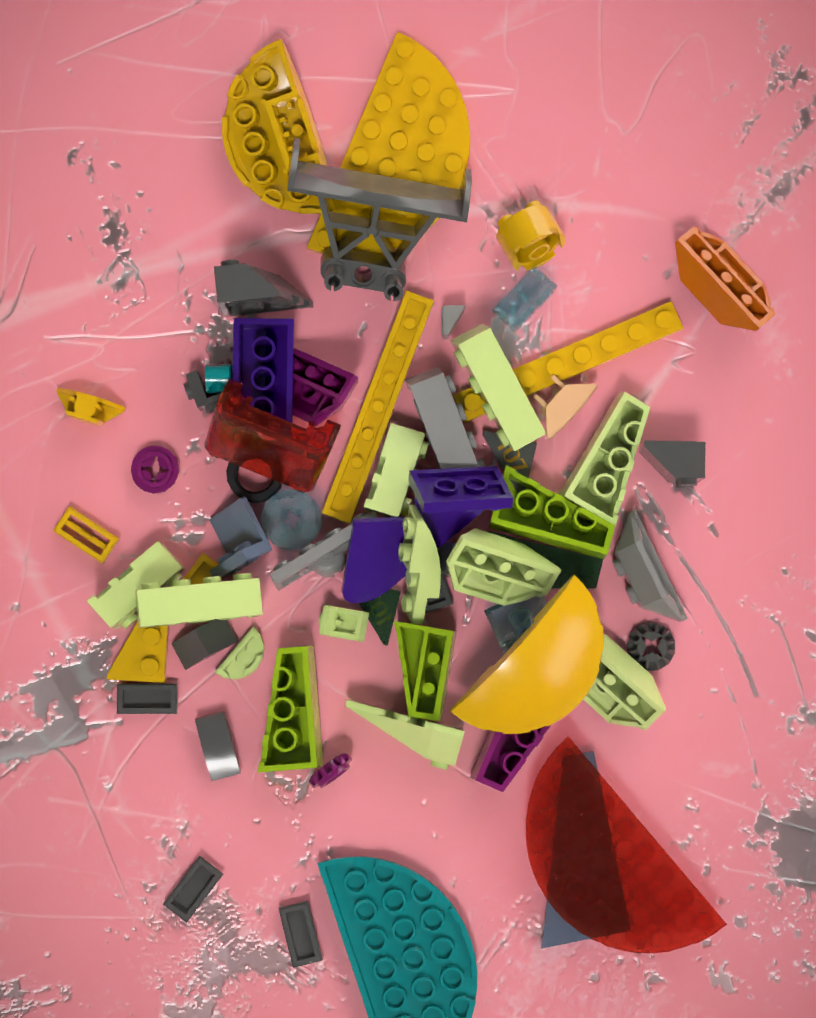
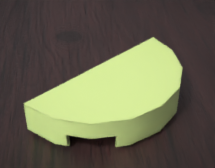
(244, 657)

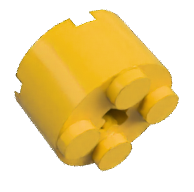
(529, 236)

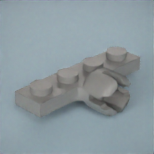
(323, 557)

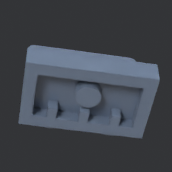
(240, 537)

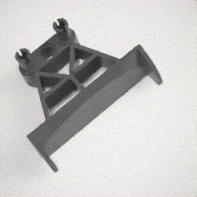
(339, 261)

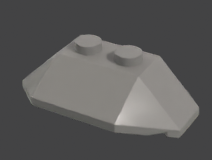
(644, 572)

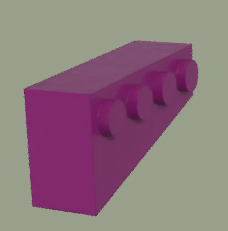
(504, 756)

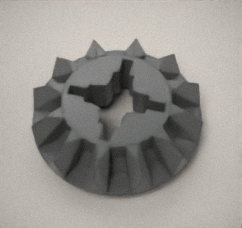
(651, 632)

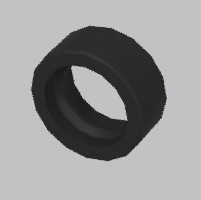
(253, 497)

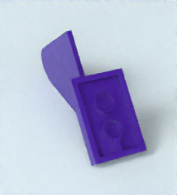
(446, 502)

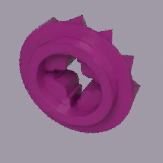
(145, 459)
(330, 771)

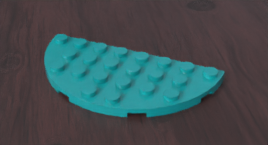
(401, 940)

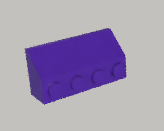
(265, 363)

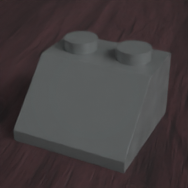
(676, 460)

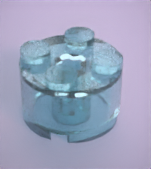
(278, 510)

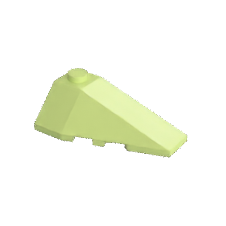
(427, 738)

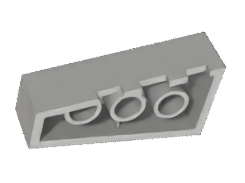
(443, 419)

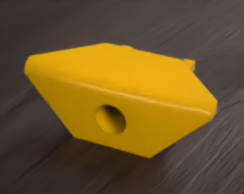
(88, 407)

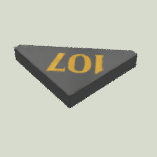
(520, 460)

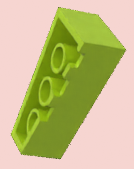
(551, 519)
(293, 719)

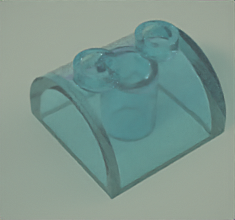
(513, 620)

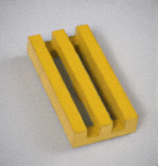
(65, 521)

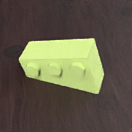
(390, 482)
(118, 601)

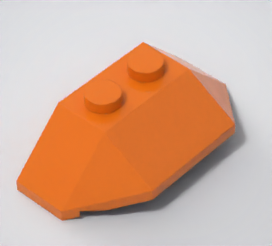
(722, 281)

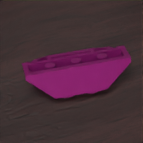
(319, 388)

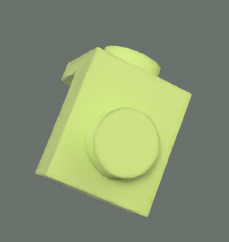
(343, 623)

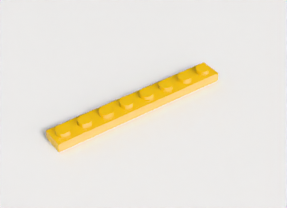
(584, 354)
(378, 407)

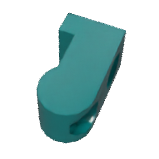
(217, 377)

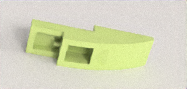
(422, 566)

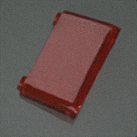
(268, 442)

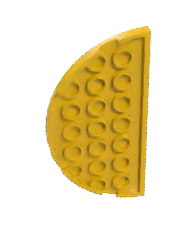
(408, 131)

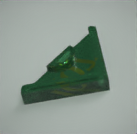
(382, 613)

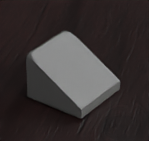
(450, 316)

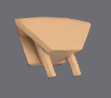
(564, 404)

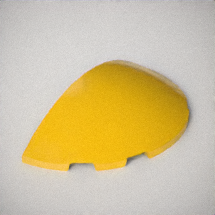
(259, 129)
(543, 670)

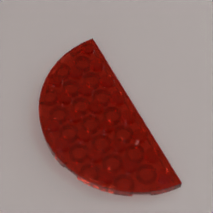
(604, 864)

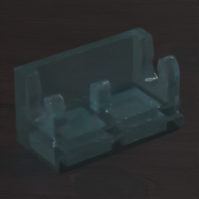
(524, 299)

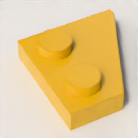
(142, 656)

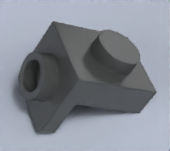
(195, 390)

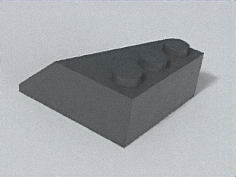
(252, 290)

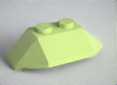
(499, 569)
(624, 690)

